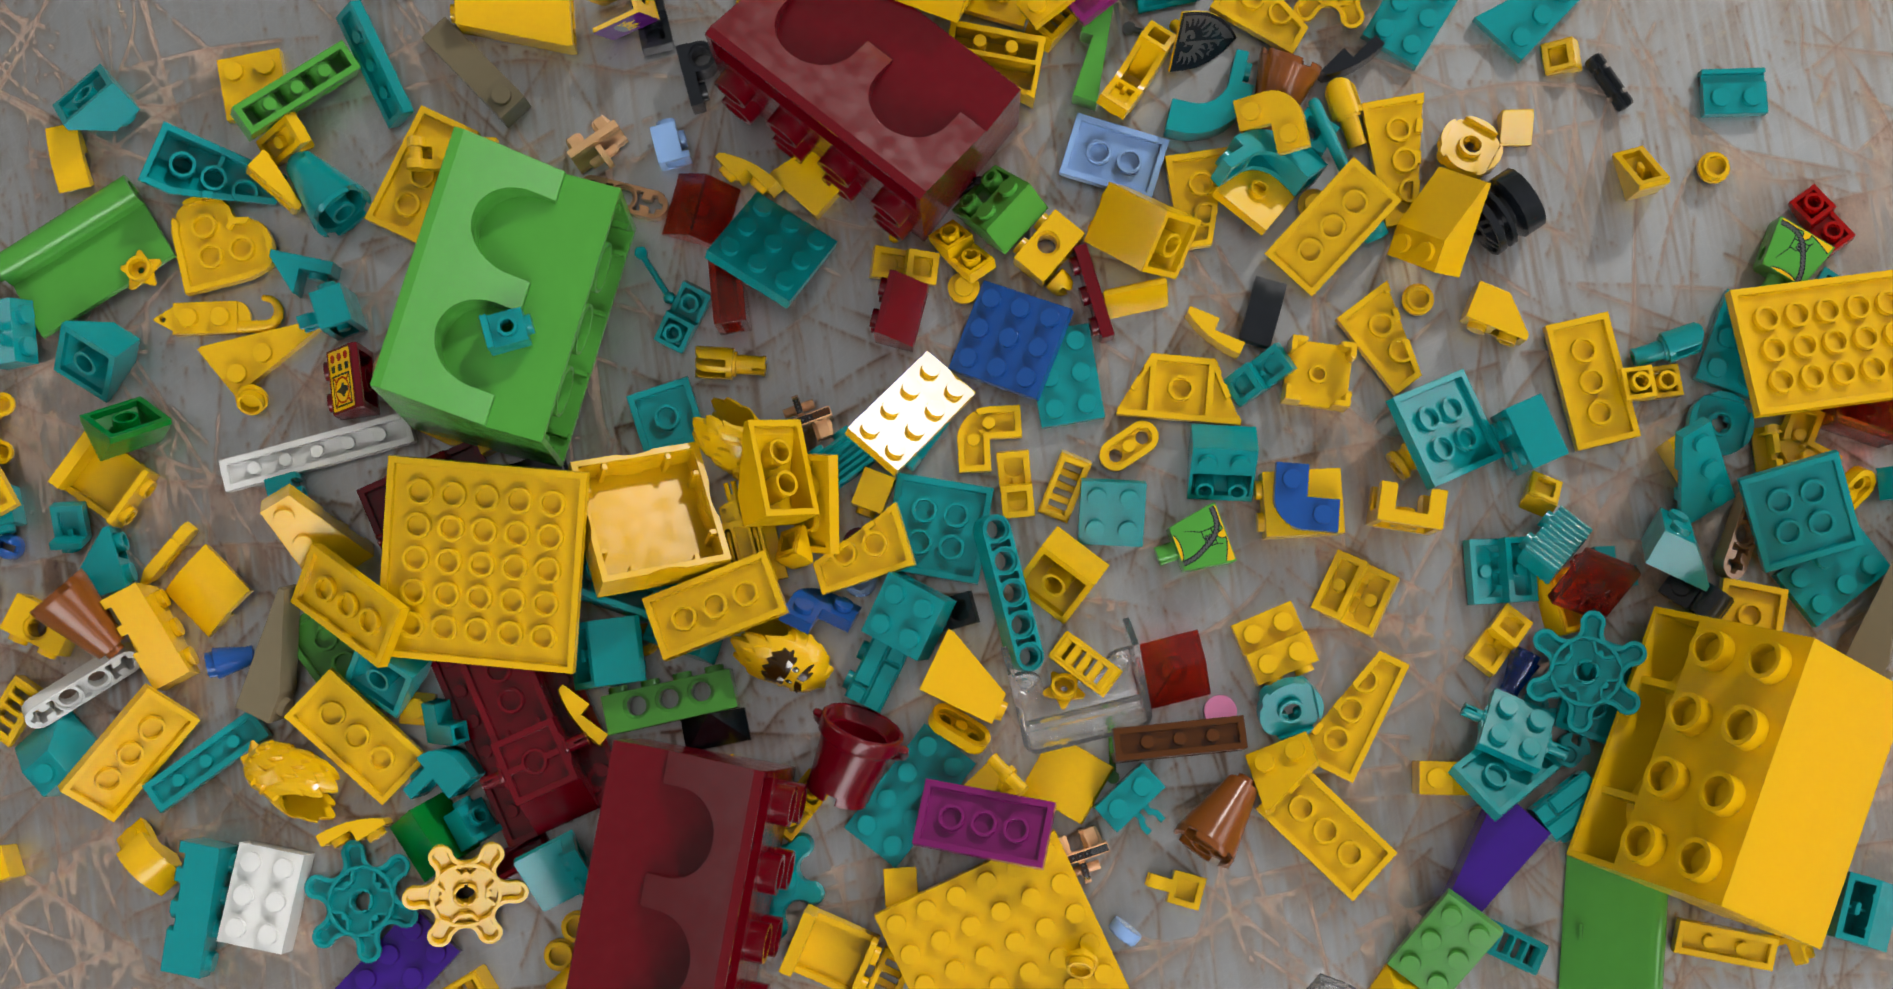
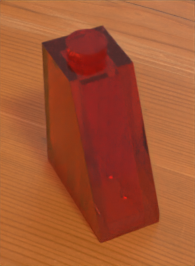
(729, 302)

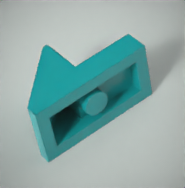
(296, 269)

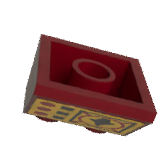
(350, 374)

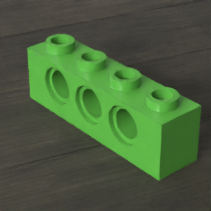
(295, 90)
(621, 719)

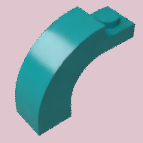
(1206, 120)
(1258, 152)

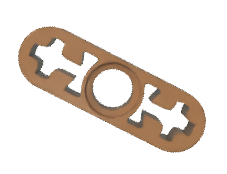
(648, 196)
(1729, 540)

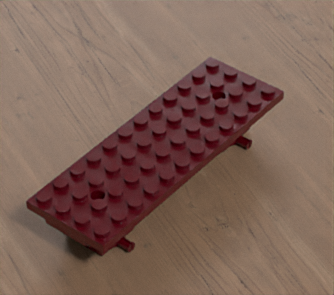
(518, 730)

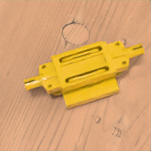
(748, 540)

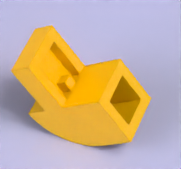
(147, 858)

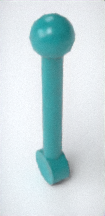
(642, 254)

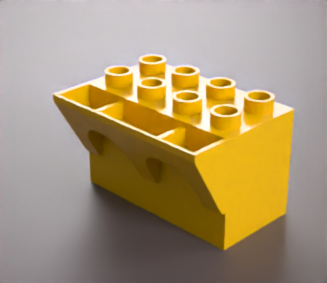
(1740, 773)

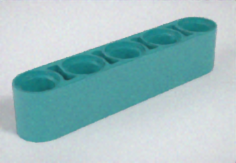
(997, 580)

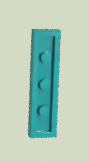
(374, 64)
(205, 761)

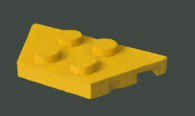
(1180, 391)

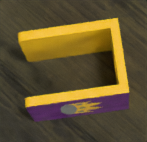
(635, 19)

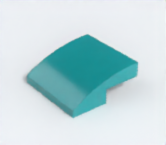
(1495, 574)

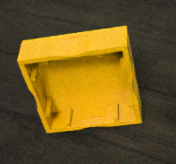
(650, 520)

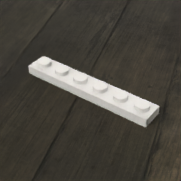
(316, 451)

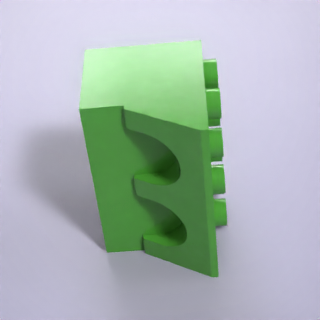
(494, 241)

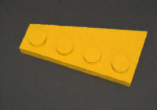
(1393, 145)
(1353, 721)

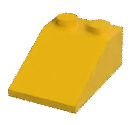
(1441, 223)
(775, 474)

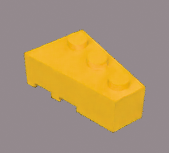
(1009, 52)
(303, 522)
(154, 634)

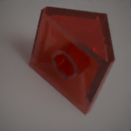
(700, 208)
(1862, 423)

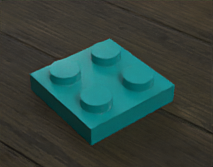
(664, 414)
(1111, 512)

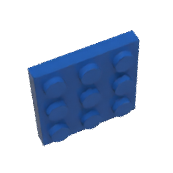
(1011, 340)

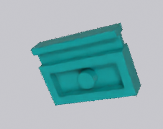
(1732, 92)

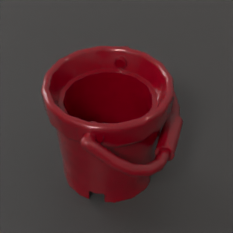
(852, 753)

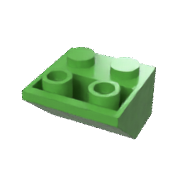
(1000, 208)

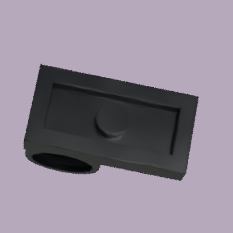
(694, 73)
(1707, 603)

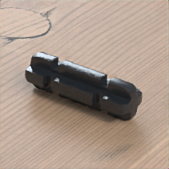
(1609, 82)

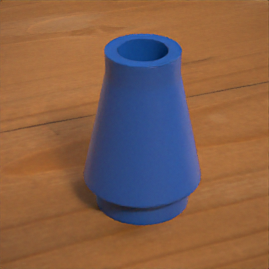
(227, 660)

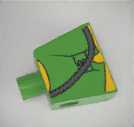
(1789, 253)
(1197, 542)

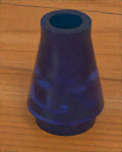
(1519, 670)

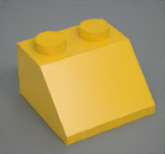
(1062, 574)

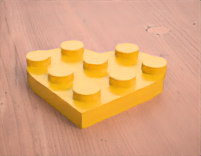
(218, 247)

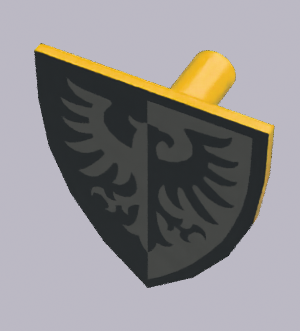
(1198, 39)

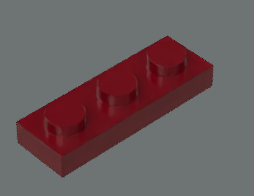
(1091, 294)

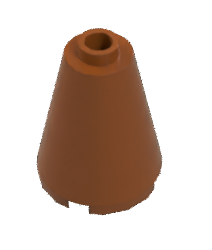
(1285, 73)
(78, 616)
(1219, 820)

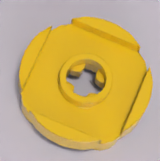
(1458, 159)

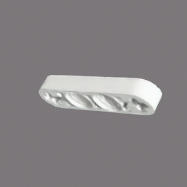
(78, 681)

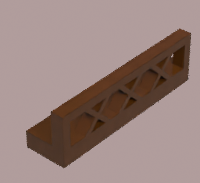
(1178, 739)

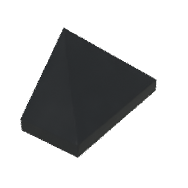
(716, 729)

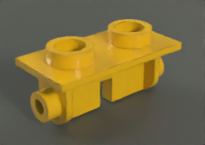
(1766, 447)

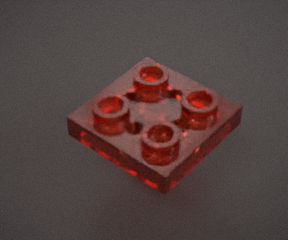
(1592, 577)

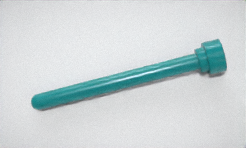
(1337, 153)

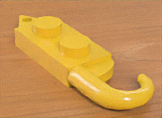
(218, 318)

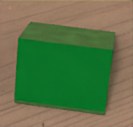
(125, 427)
(423, 829)

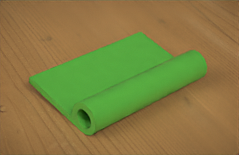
(79, 254)
(1611, 931)

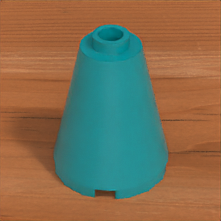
(327, 195)

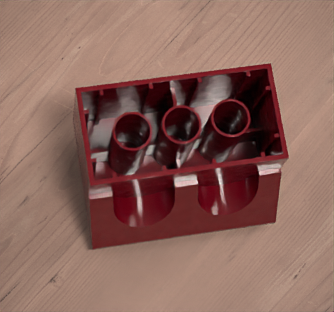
(870, 92)
(685, 870)

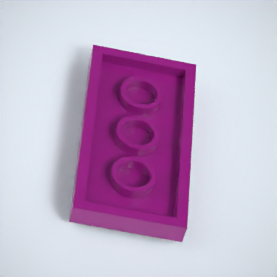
(984, 824)

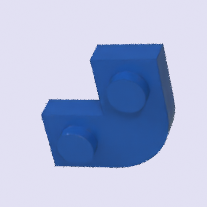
(1294, 506)
(810, 605)

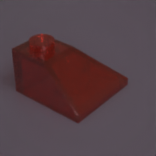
(1175, 669)

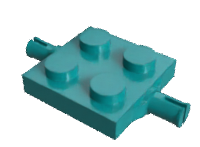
(1515, 731)

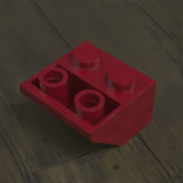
(900, 311)

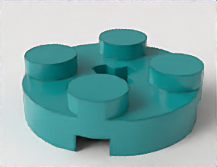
(1734, 413)
(1282, 693)

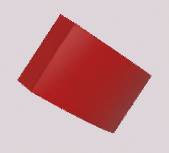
(1817, 216)

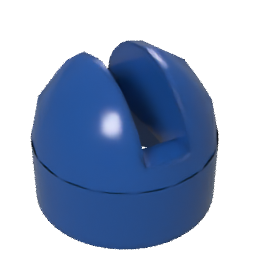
(13, 540)

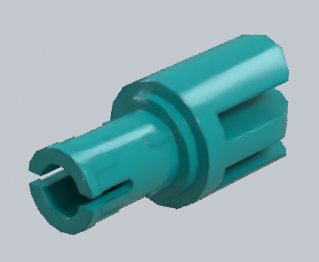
(1670, 345)

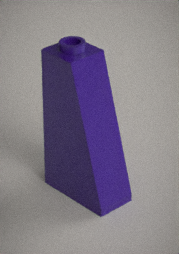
(1494, 855)

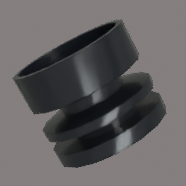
(1509, 211)

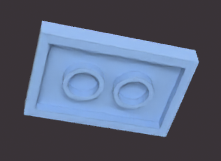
(1113, 153)

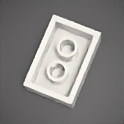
(265, 897)

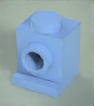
(670, 145)

